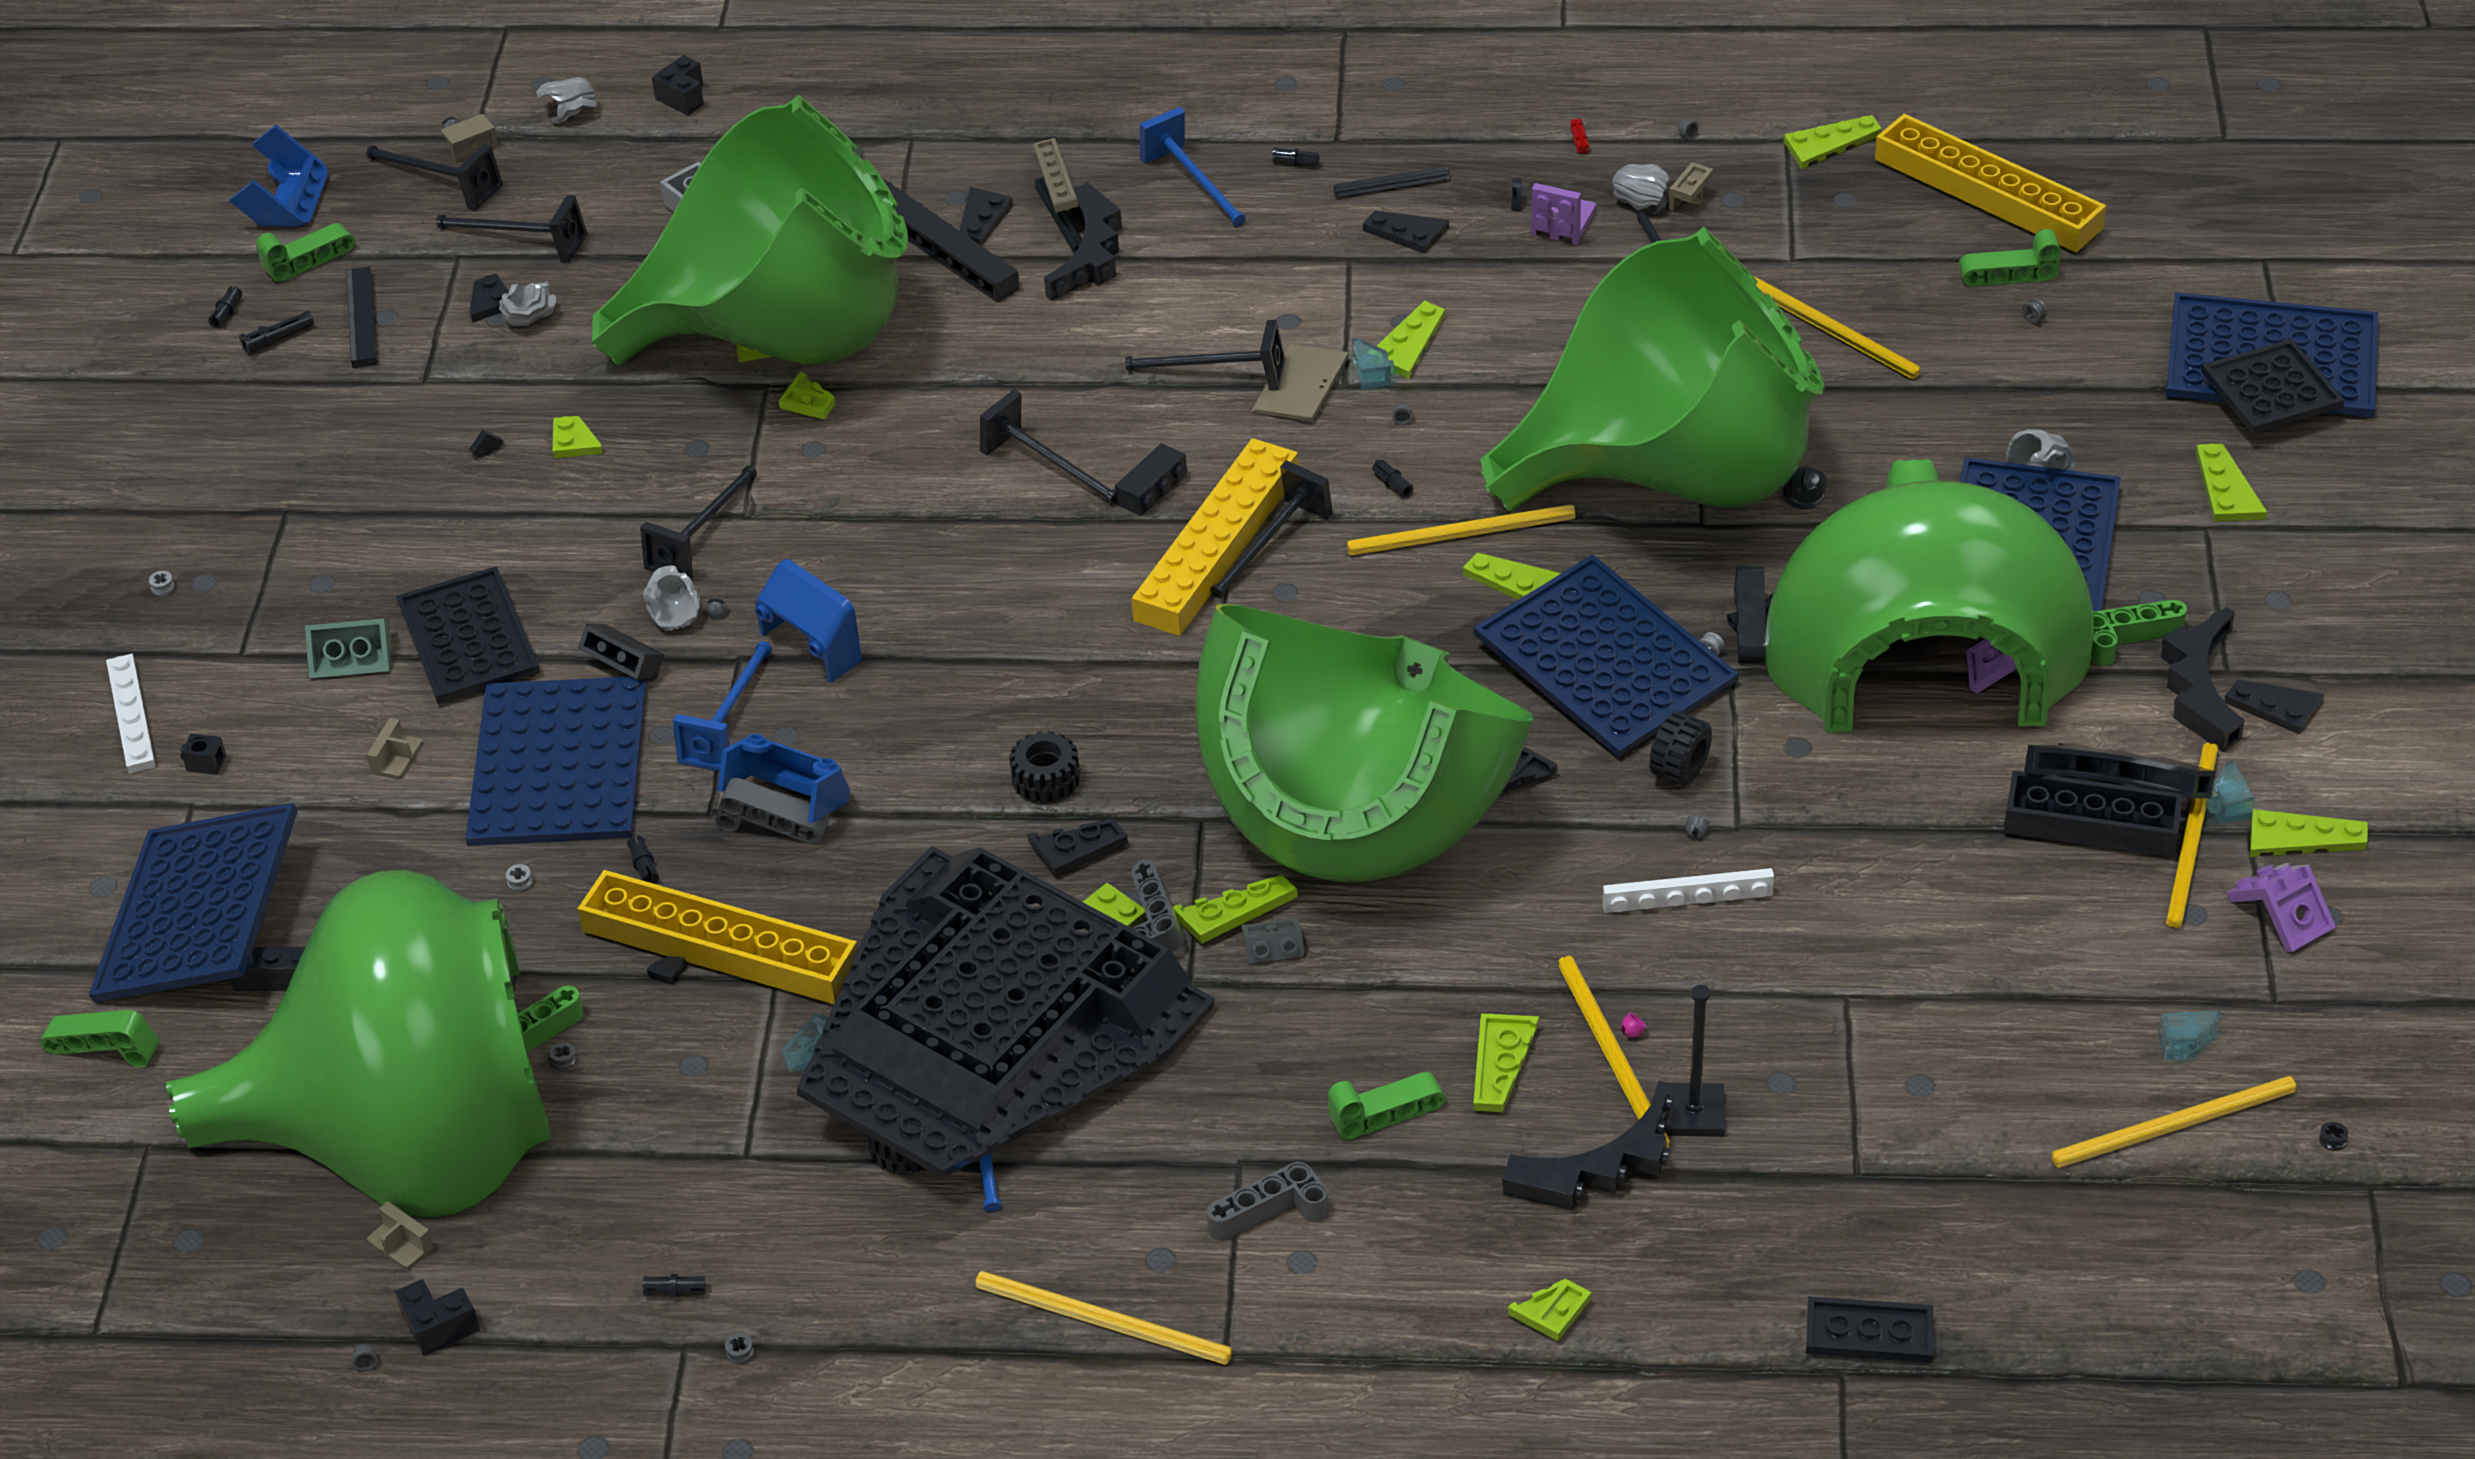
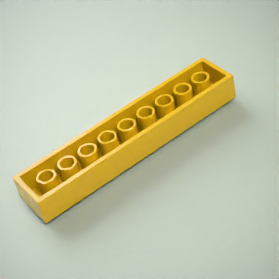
(1989, 182)
(1212, 539)
(717, 936)

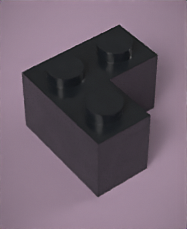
(680, 85)
(438, 1320)

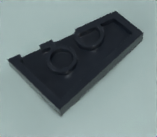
(983, 213)
(1406, 230)
(2275, 704)
(1074, 847)

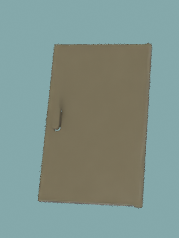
(1304, 383)

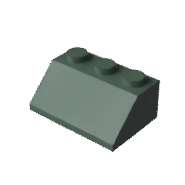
(348, 648)

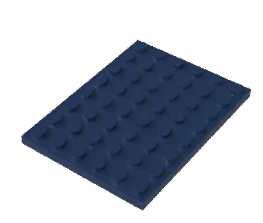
(2217, 327)
(2072, 502)
(1605, 654)
(557, 761)
(194, 903)

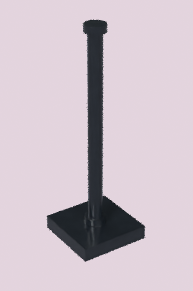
(477, 175)
(565, 226)
(1270, 354)
(1004, 421)
(1302, 490)
(667, 547)
(1697, 1105)

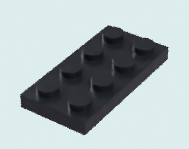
(1869, 1329)

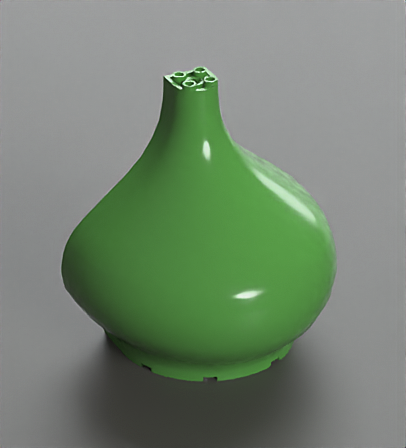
(770, 248)
(1669, 386)
(1924, 565)
(1343, 753)
(388, 1052)

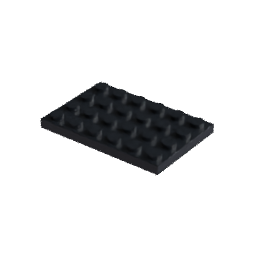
(467, 634)

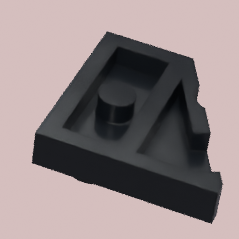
(486, 297)

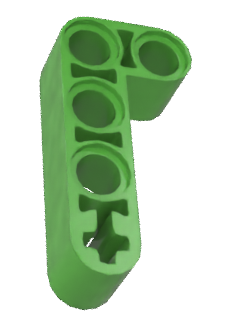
(302, 254)
(2014, 266)
(2133, 625)
(550, 1016)
(102, 1032)
(1383, 1106)

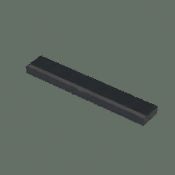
(361, 317)

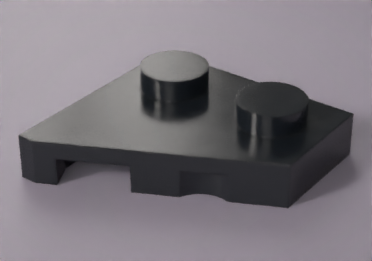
(1530, 769)

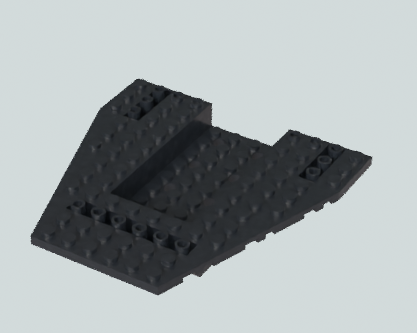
(925, 1075)

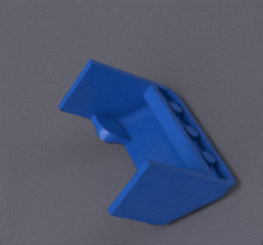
(300, 181)
(814, 610)
(788, 768)

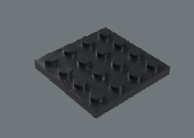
(2272, 386)

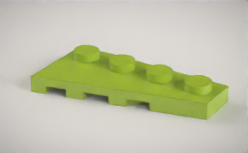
(1823, 140)
(1411, 337)
(2226, 487)
(1506, 575)
(2293, 832)
(1219, 915)
(1500, 1056)

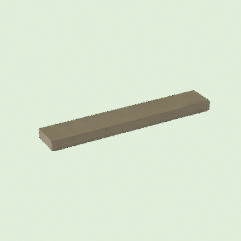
(1055, 175)

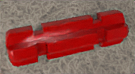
(1579, 135)

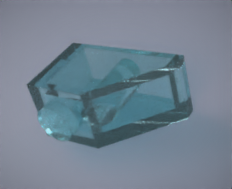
(1372, 364)
(2230, 796)
(2187, 1033)
(802, 1045)

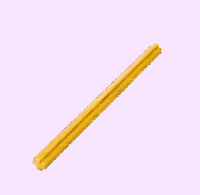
(1840, 331)
(1461, 529)
(2190, 846)
(1605, 1037)
(2173, 1121)
(1104, 1317)

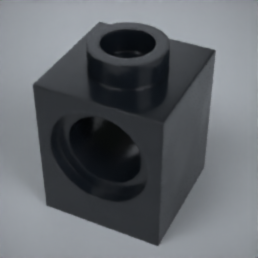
(203, 754)

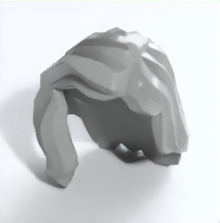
(570, 96)
(1640, 185)
(527, 303)
(2040, 449)
(671, 599)

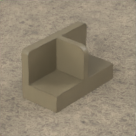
(469, 136)
(1690, 185)
(392, 751)
(400, 1237)

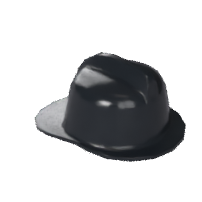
(1805, 488)

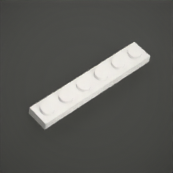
(130, 713)
(1688, 890)

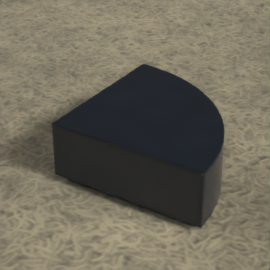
(1516, 194)
(485, 443)
(667, 969)

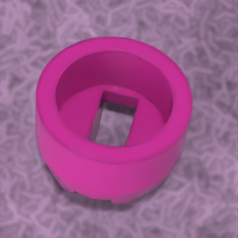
(1632, 1025)

